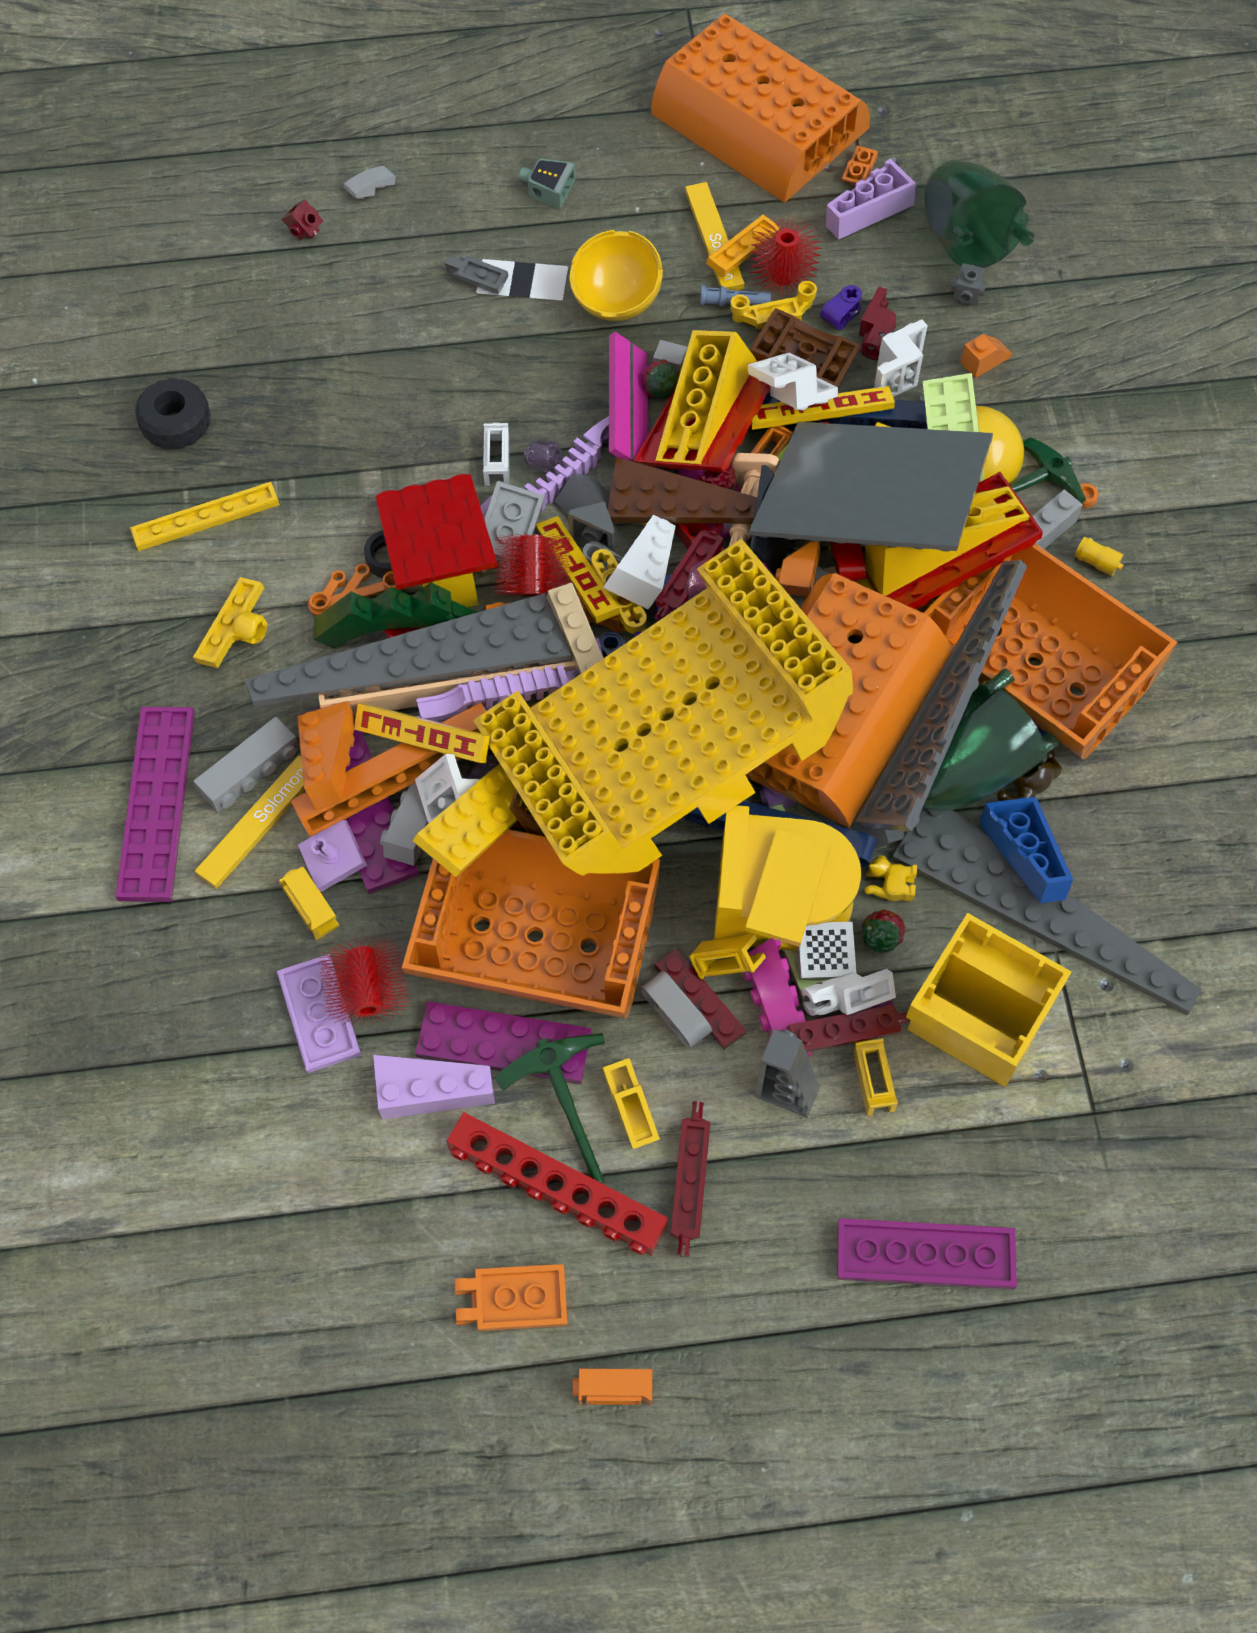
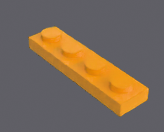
(740, 246)

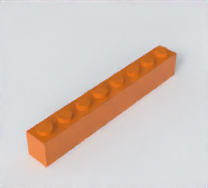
(379, 778)

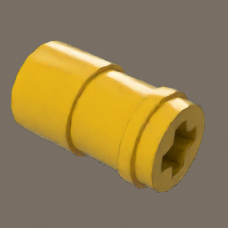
(1101, 557)

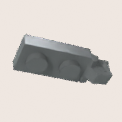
(477, 273)

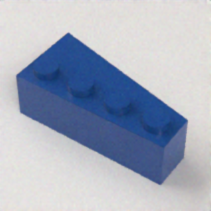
(1029, 846)

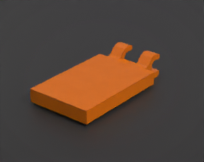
(514, 1298)

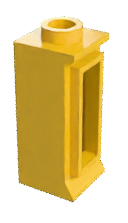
(309, 902)
(707, 951)
(870, 1099)

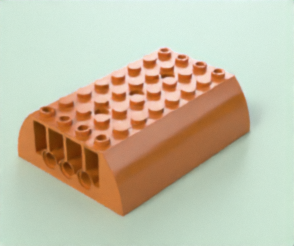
(716, 102)
(1078, 637)
(890, 680)
(527, 889)

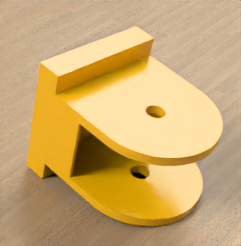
(743, 859)

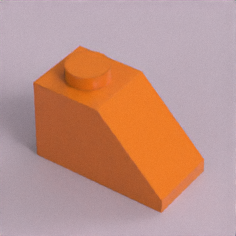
(983, 354)
(799, 570)

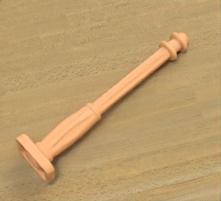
(747, 471)

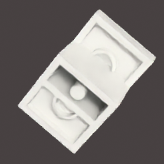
(901, 358)
(793, 381)
(441, 786)

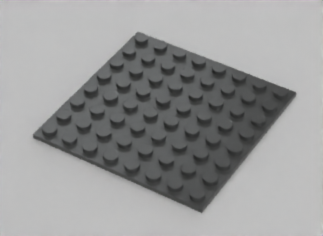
(874, 486)

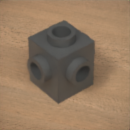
(968, 288)

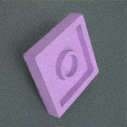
(332, 855)

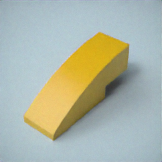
(630, 1103)

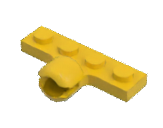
(233, 624)

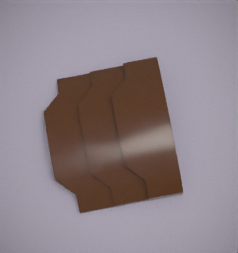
(788, 334)

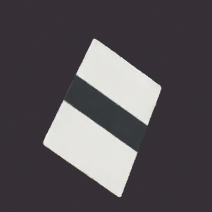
(531, 280)

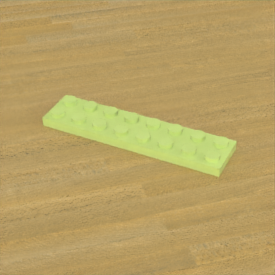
(951, 404)

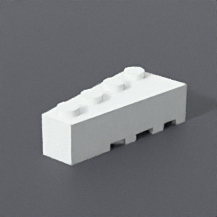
(644, 566)

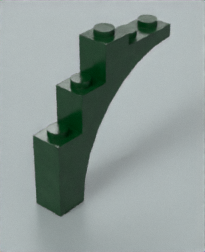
(392, 609)

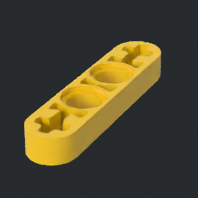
(624, 616)

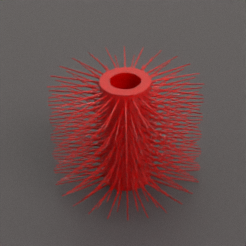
(784, 256)
(532, 566)
(363, 981)

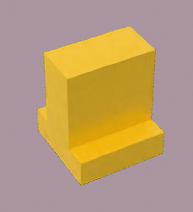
(986, 999)

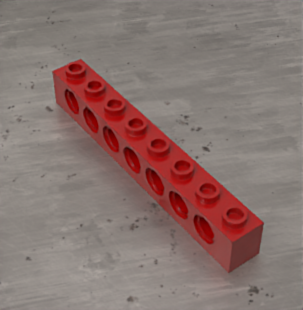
(471, 1130)

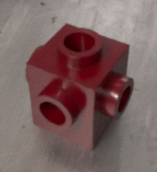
(302, 220)

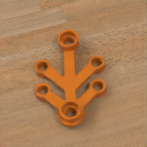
(328, 598)

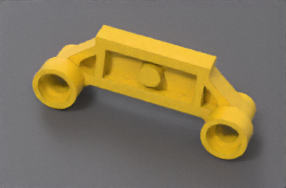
(759, 314)

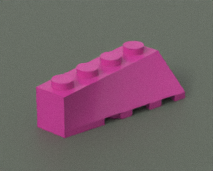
(771, 990)

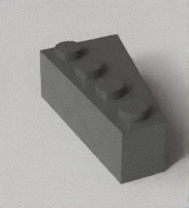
(787, 1074)

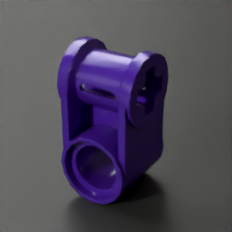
(842, 307)

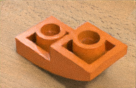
(860, 165)

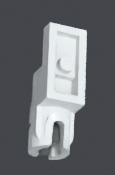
(849, 993)

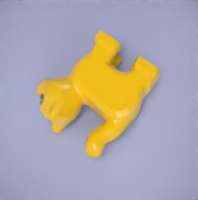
(895, 880)

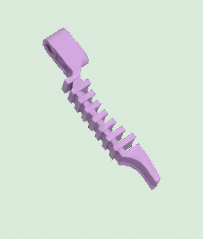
(580, 461)
(497, 689)

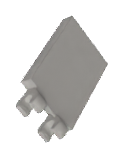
(511, 512)

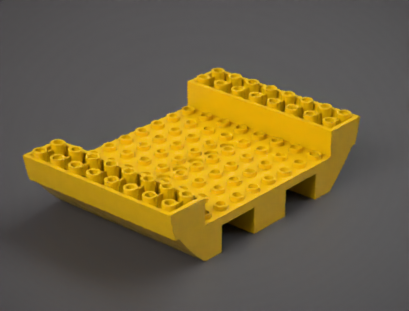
(672, 719)

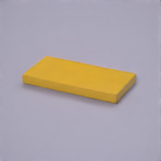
(788, 887)

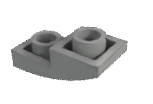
(365, 183)

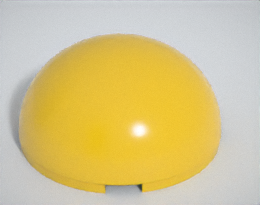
(616, 275)
(1007, 446)

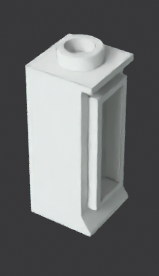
(496, 432)

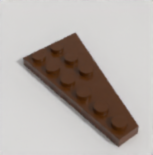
(648, 491)

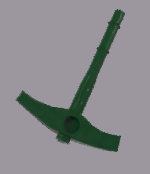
(1052, 467)
(549, 1059)

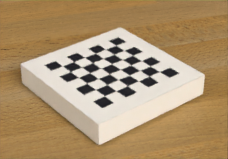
(827, 951)

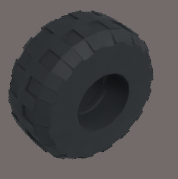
(169, 397)

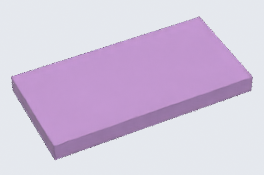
(319, 1039)

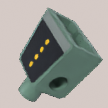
(549, 181)

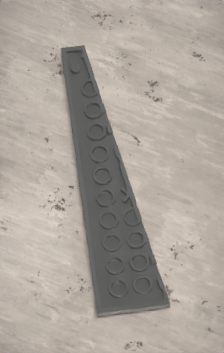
(477, 642)
(917, 759)
(971, 866)

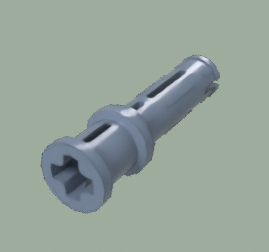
(722, 296)

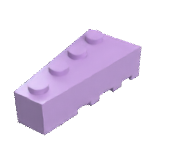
(871, 200)
(429, 1086)

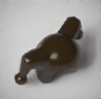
(1034, 780)

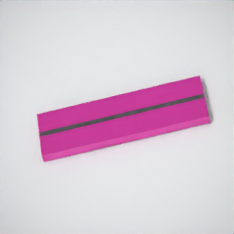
(626, 398)

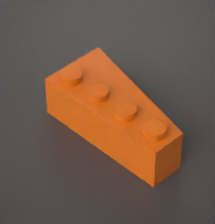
(325, 752)

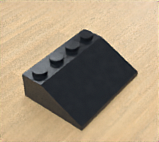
(770, 549)

